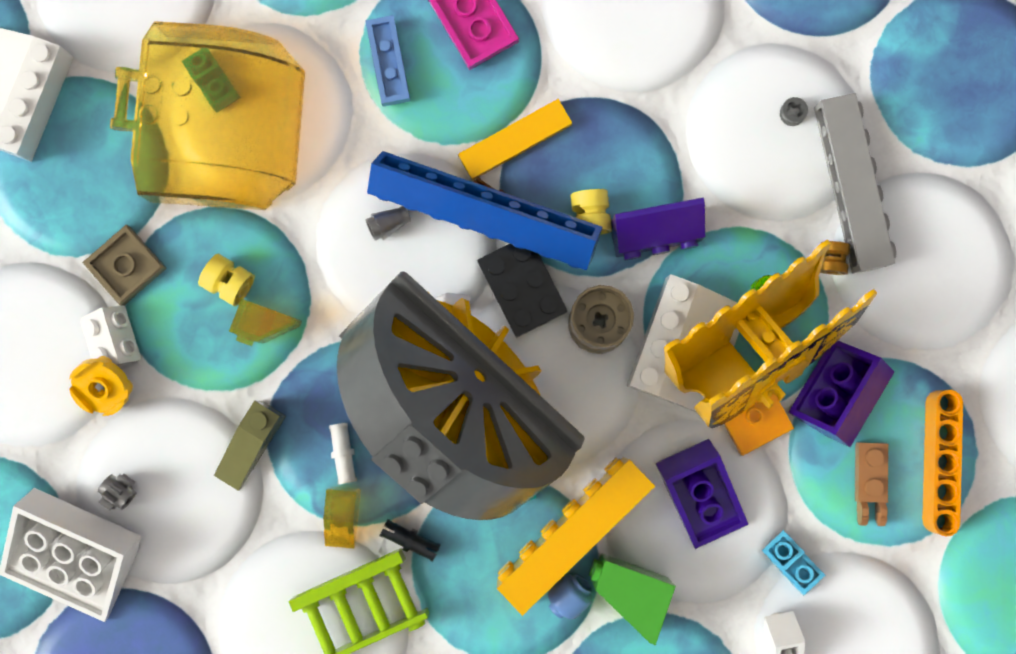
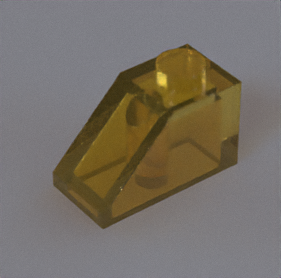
(260, 323)
(341, 516)

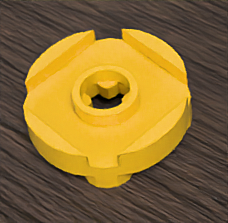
(110, 376)

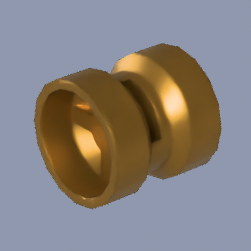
(835, 259)

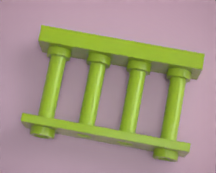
(363, 579)

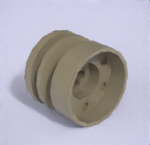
(604, 303)

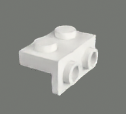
(110, 335)

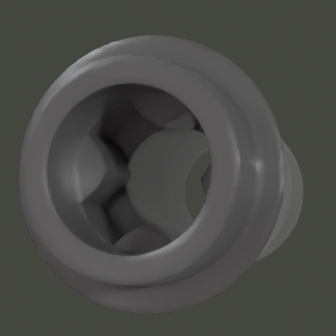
(387, 222)

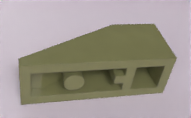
(249, 443)

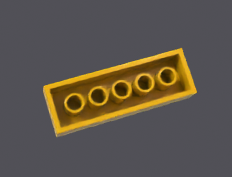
(573, 535)

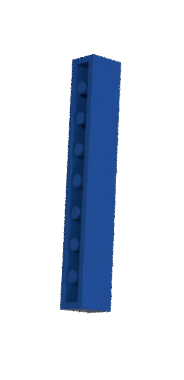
(484, 210)

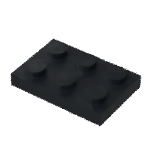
(522, 288)

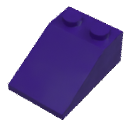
(702, 493)

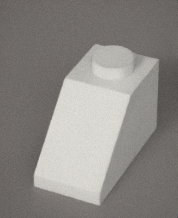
(783, 634)

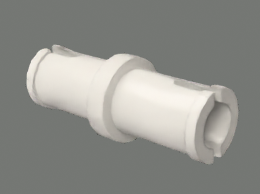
(342, 453)

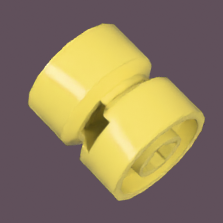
(591, 207)
(222, 277)

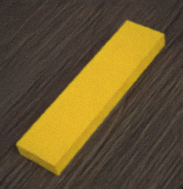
(515, 139)

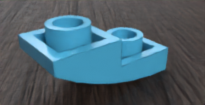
(793, 563)

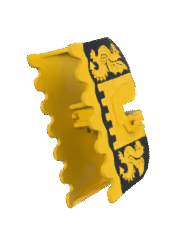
(714, 368)

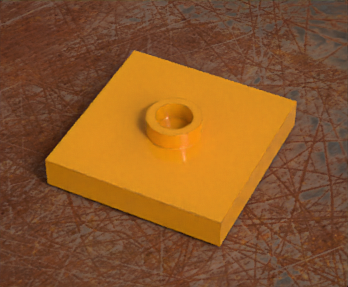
(758, 426)

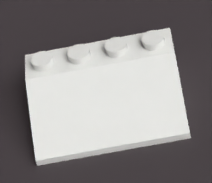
(29, 87)
(677, 311)
(68, 553)

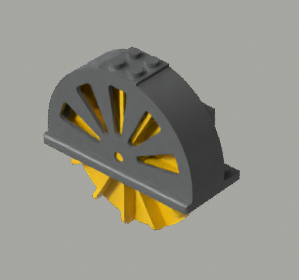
(449, 405)

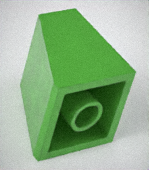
(634, 593)

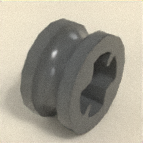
(793, 120)

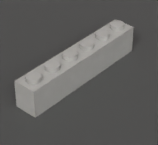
(855, 183)

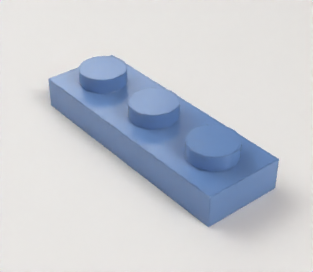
(387, 60)

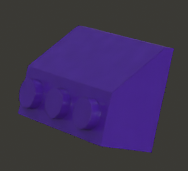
(658, 228)
(842, 392)

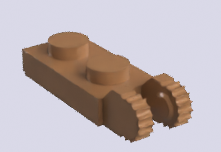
(871, 481)

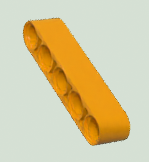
(951, 474)

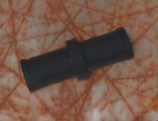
(410, 540)

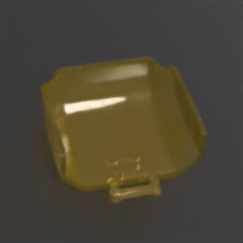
(212, 116)

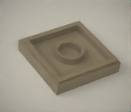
(124, 265)

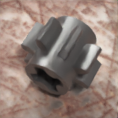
(116, 491)

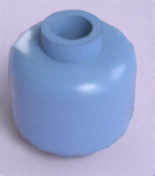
(570, 596)

